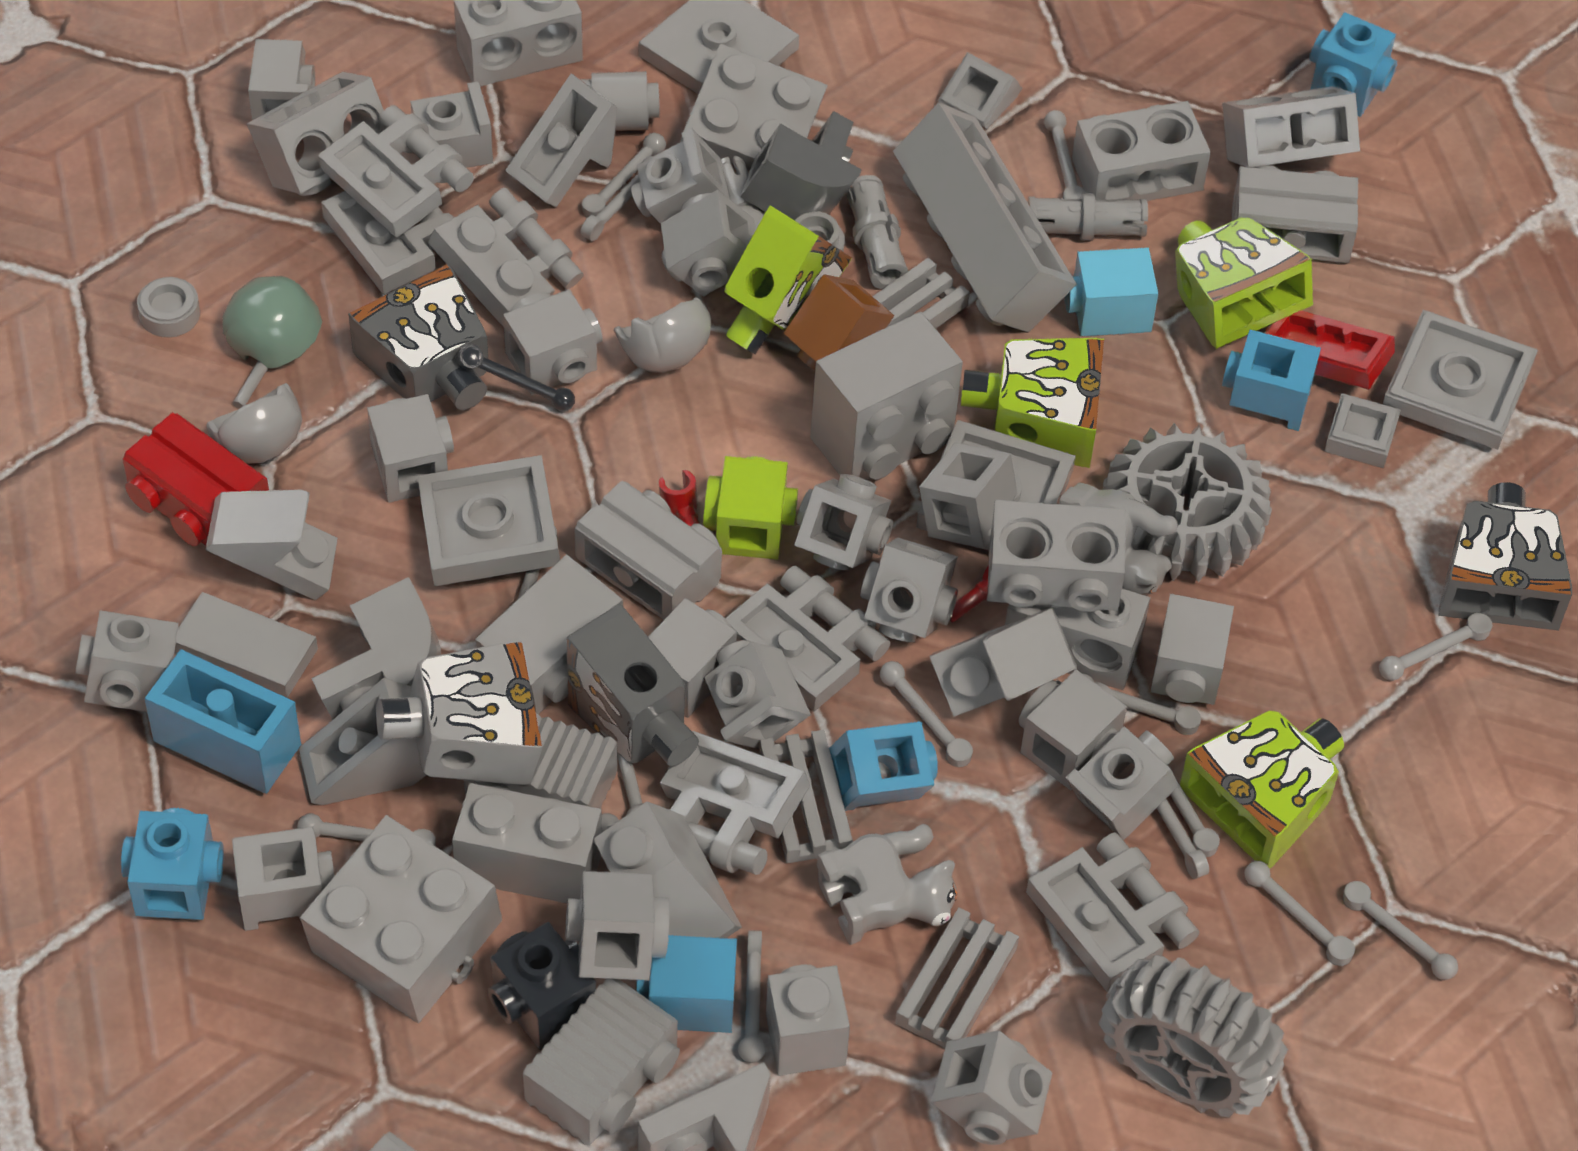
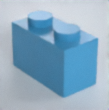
(223, 721)

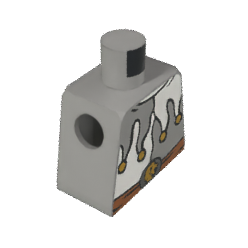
(469, 715)

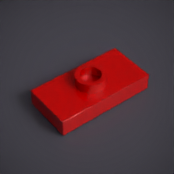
(1346, 352)

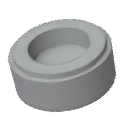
(168, 307)

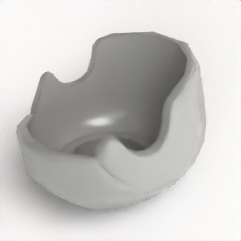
(668, 338)
(261, 427)

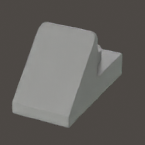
(569, 133)
(271, 538)
(1003, 662)
(719, 1116)

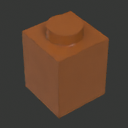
(834, 318)

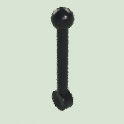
(471, 357)

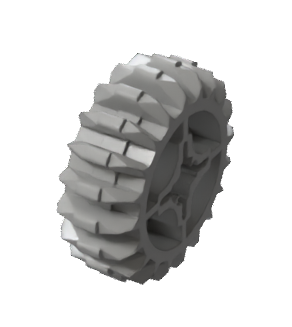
(1225, 498)
(1193, 1036)

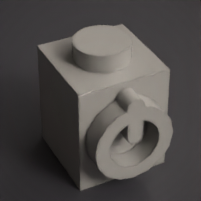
(706, 241)
(552, 338)
(1069, 724)
(618, 925)

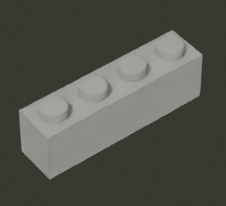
(983, 219)

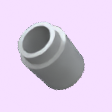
(631, 95)

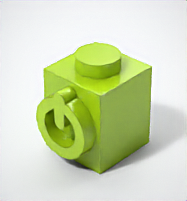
(750, 506)

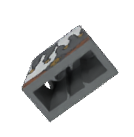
(415, 338)
(1508, 563)
(628, 689)

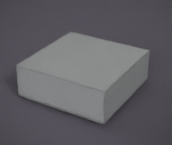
(1362, 430)

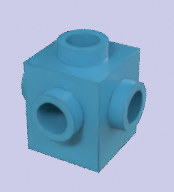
(1354, 59)
(171, 863)

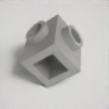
(824, 526)
(921, 571)
(125, 658)
(992, 1087)

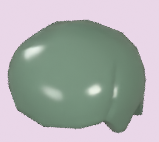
(271, 320)

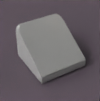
(980, 90)

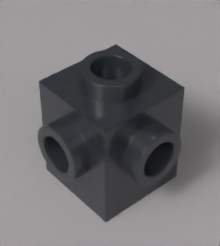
(538, 982)

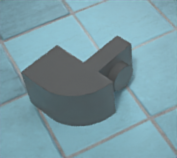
(803, 173)

